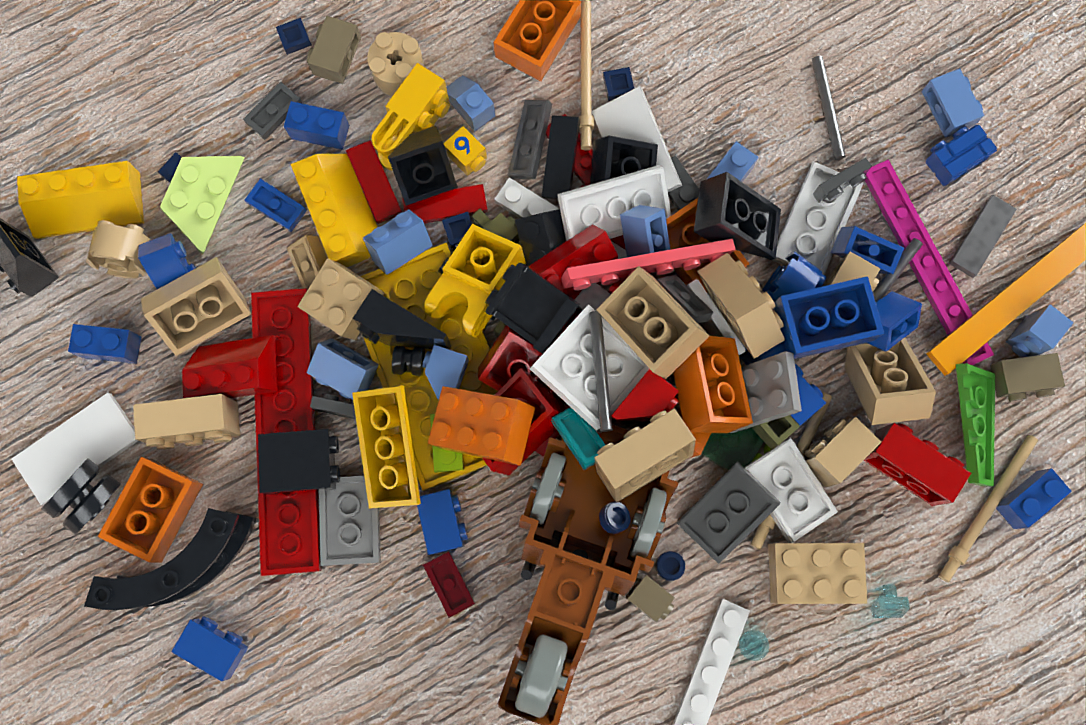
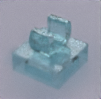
(889, 605)

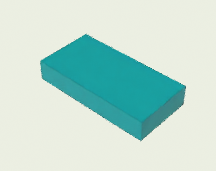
(578, 436)

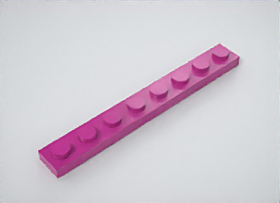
(927, 262)

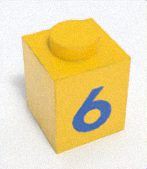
(466, 151)

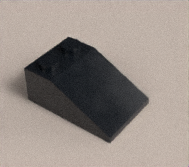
(738, 213)
(23, 261)
(394, 326)

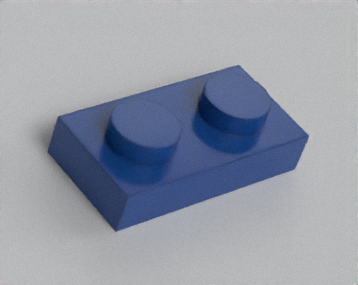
(275, 205)

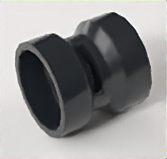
(408, 360)

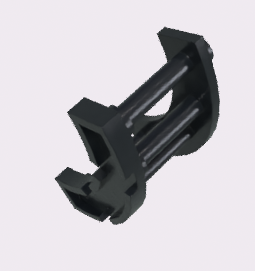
(193, 569)

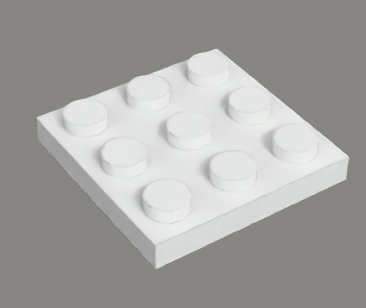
(570, 370)

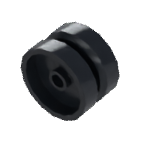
(81, 496)

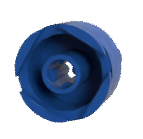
(794, 277)

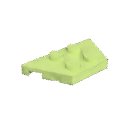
(200, 194)

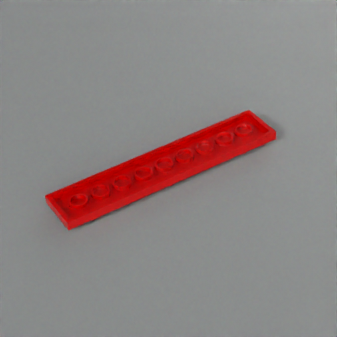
(288, 519)

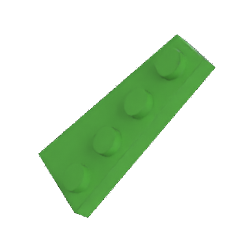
(978, 421)

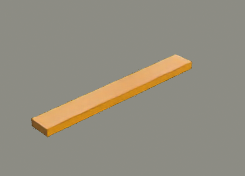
(1010, 303)

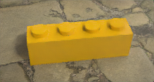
(80, 197)
(336, 206)
(386, 447)

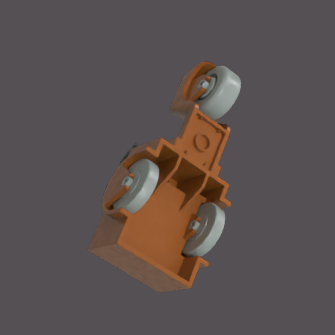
(578, 567)

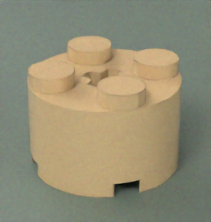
(392, 59)
(117, 249)

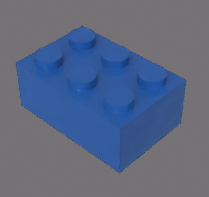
(829, 317)

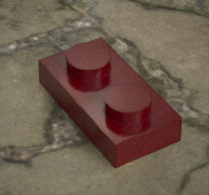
(449, 584)

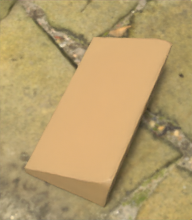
(307, 258)

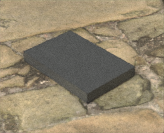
(728, 512)

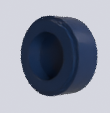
(614, 517)
(670, 566)

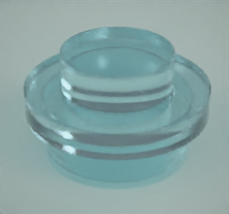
(754, 645)

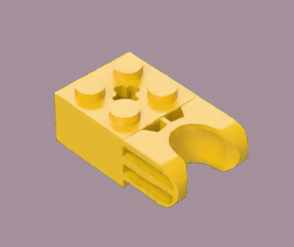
(411, 109)
(472, 275)

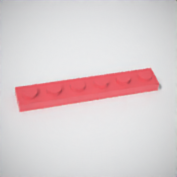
(659, 262)

